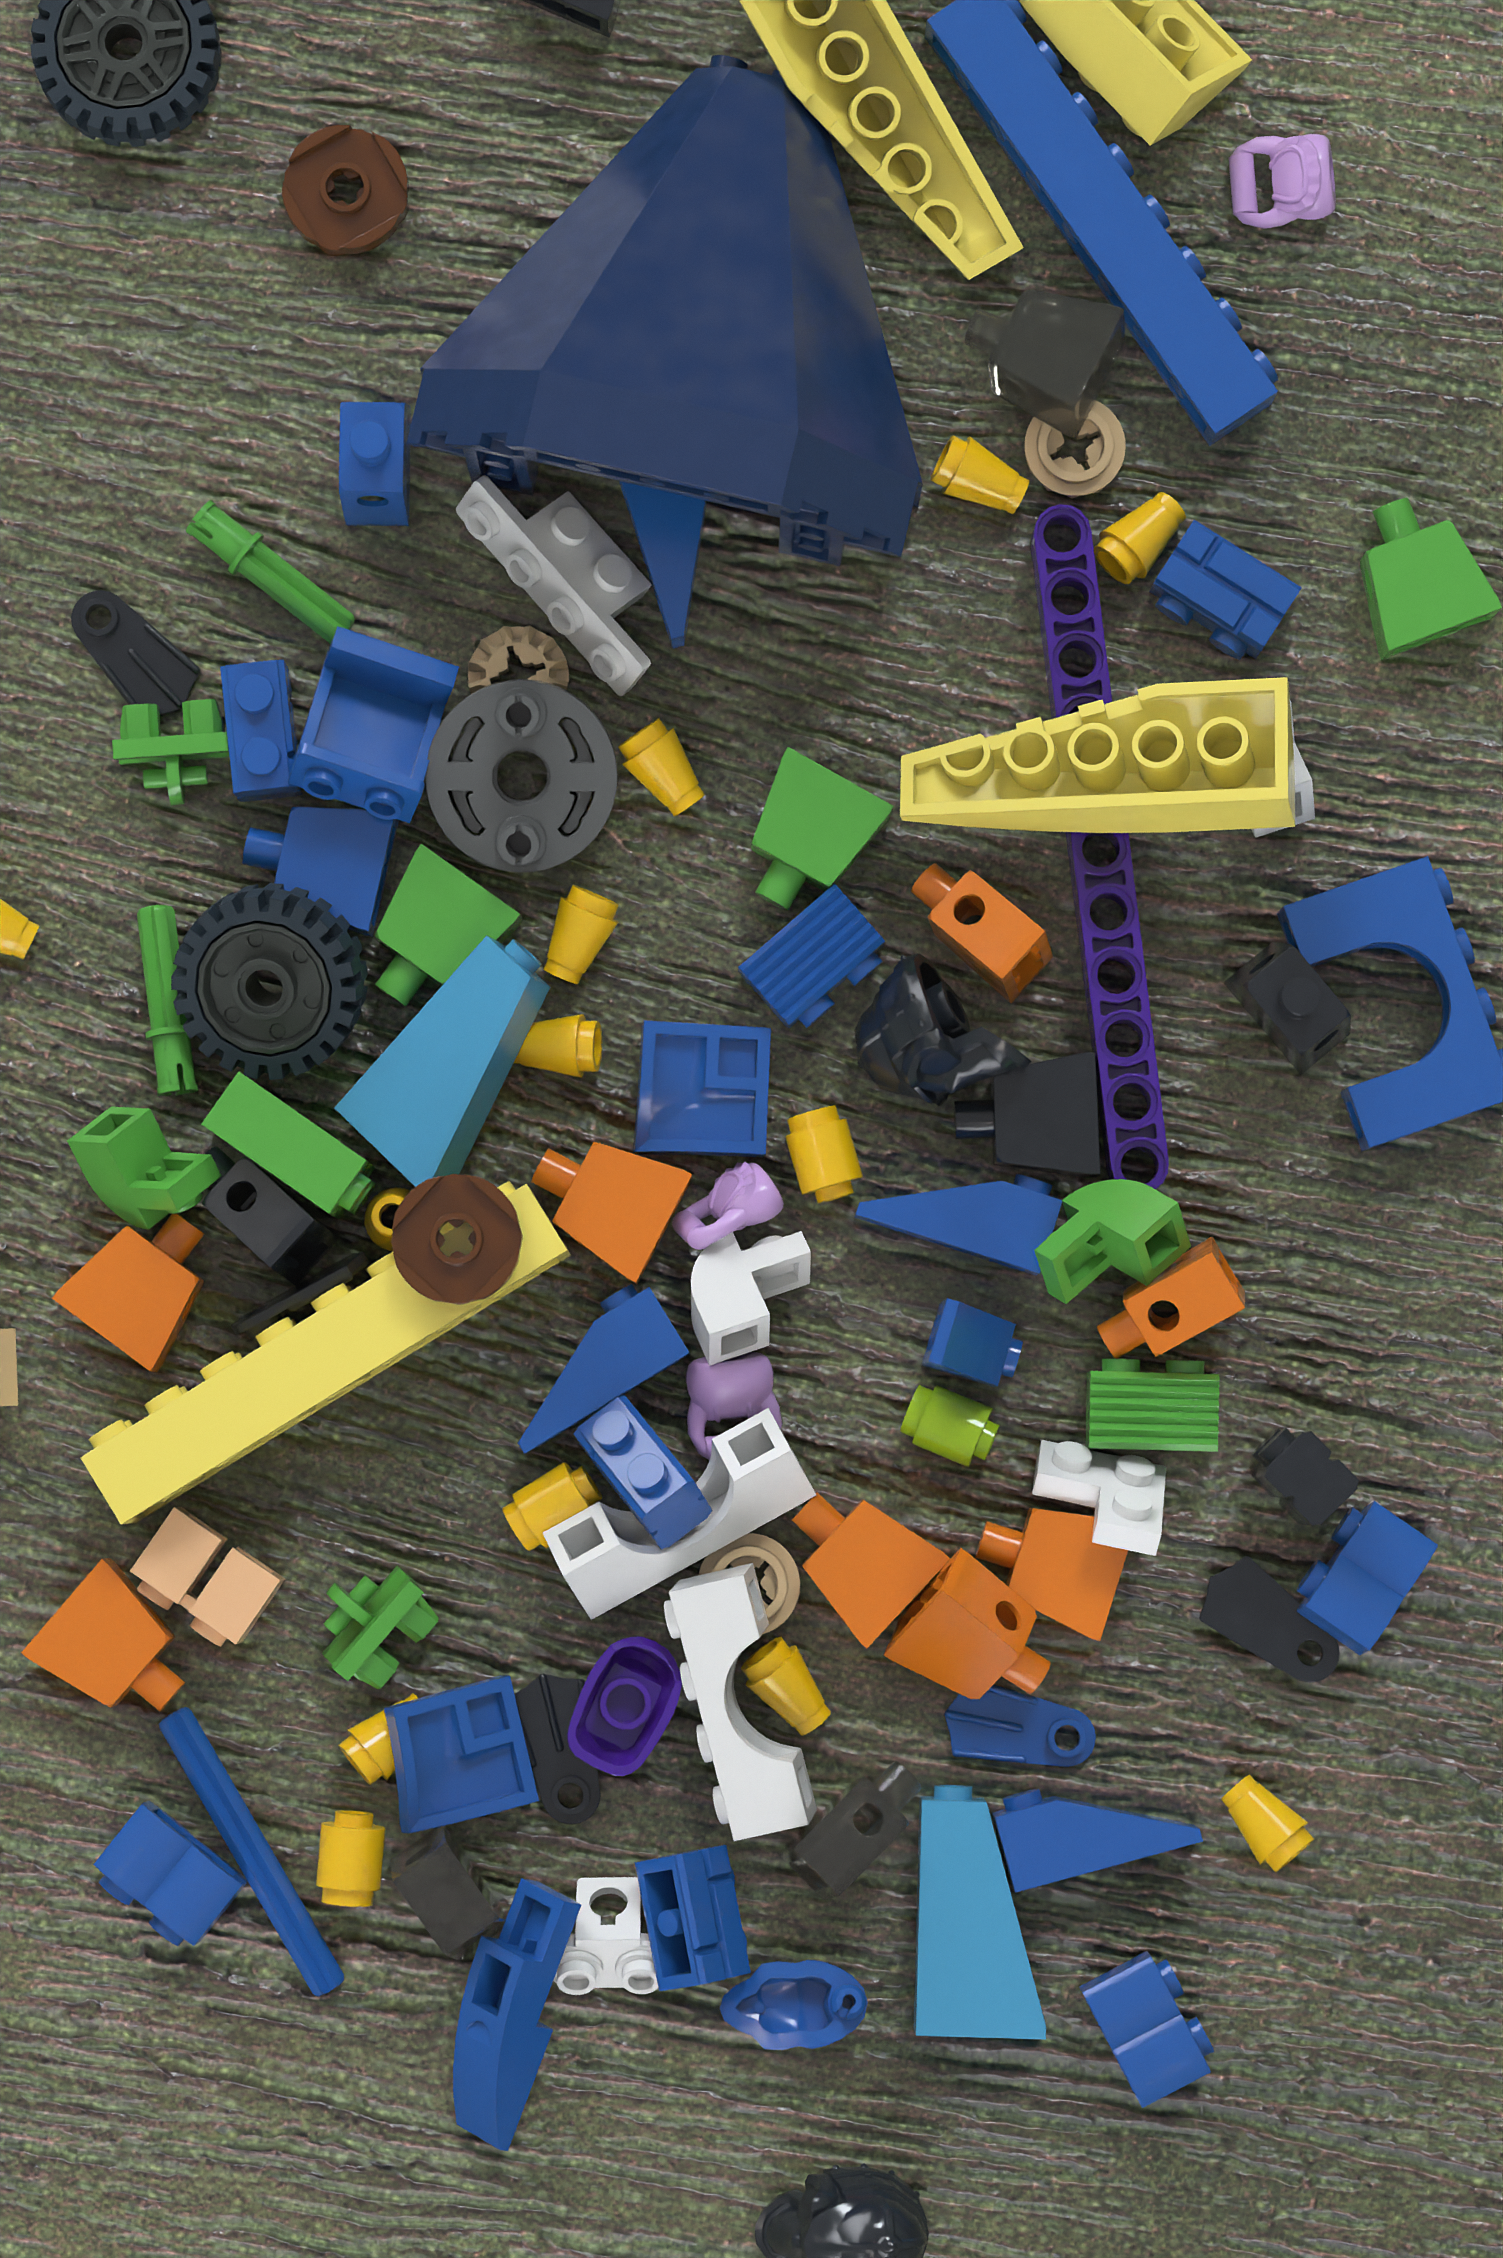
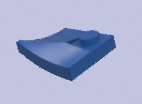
(702, 1090)
(459, 1755)

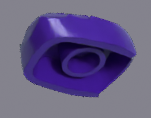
(625, 1705)

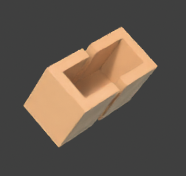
(179, 1559)

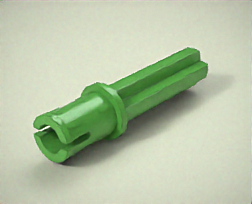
(268, 571)
(169, 1040)

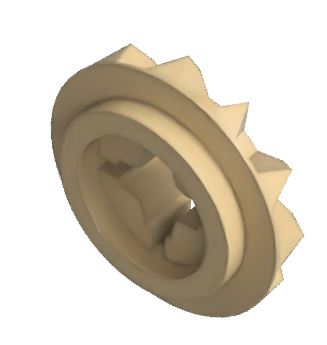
(1064, 475)
(529, 645)
(780, 1577)

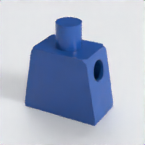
(374, 463)
(332, 856)

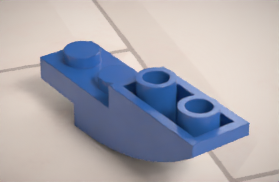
(498, 2023)

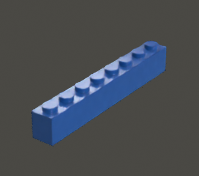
(1103, 214)

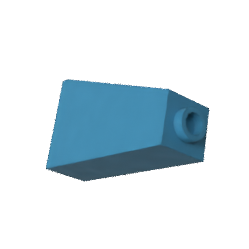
(448, 1064)
(968, 1938)

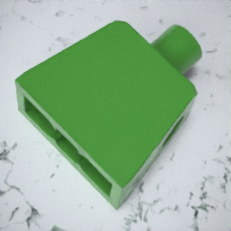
(1421, 582)
(813, 828)
(436, 924)

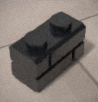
(1303, 1475)

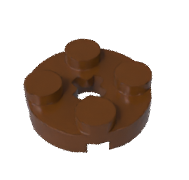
(356, 155)
(454, 1201)

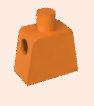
(1001, 946)
(614, 1203)
(1199, 1287)
(138, 1290)
(866, 1564)
(1057, 1567)
(968, 1632)
(108, 1641)

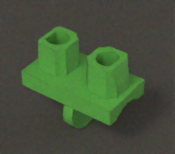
(143, 743)
(367, 1618)

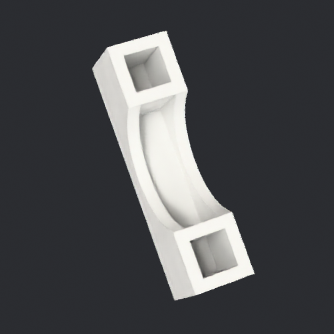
(746, 1484)
(759, 1780)

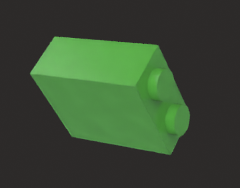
(291, 1147)

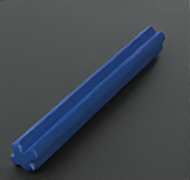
(251, 1851)

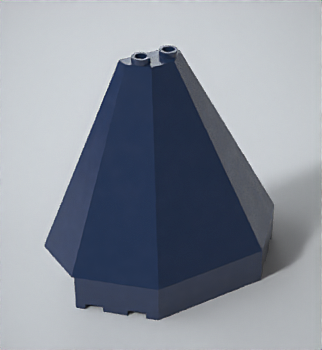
(694, 332)

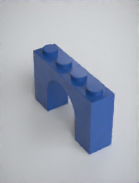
(1409, 914)

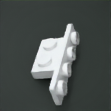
(568, 572)

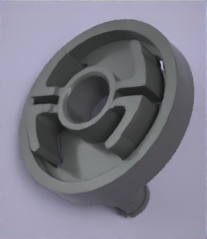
(518, 831)

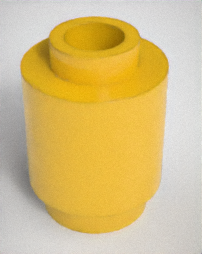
(823, 1154)
(549, 1502)
(350, 1859)

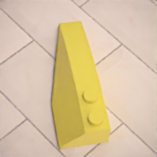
(1144, 56)
(879, 104)
(1133, 765)

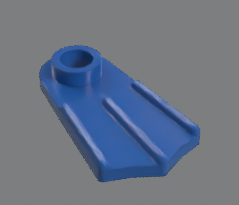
(1016, 1729)

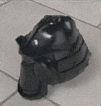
(920, 1038)
(845, 2216)

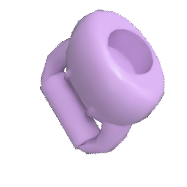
(1300, 179)
(738, 1200)
(728, 1391)

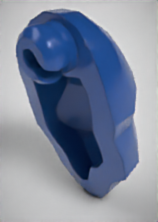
(796, 2004)

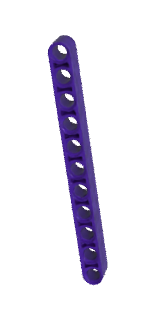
(1093, 883)

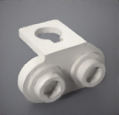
(607, 1953)

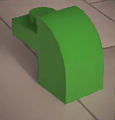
(135, 1169)
(1116, 1226)

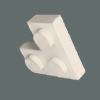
(1121, 1489)

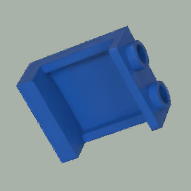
(372, 725)

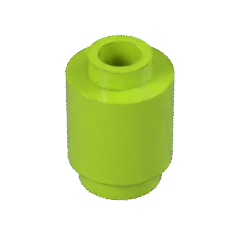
(949, 1425)

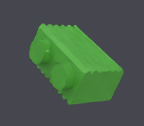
(1151, 1408)

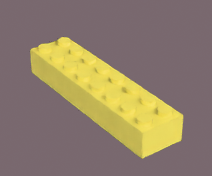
(294, 1373)

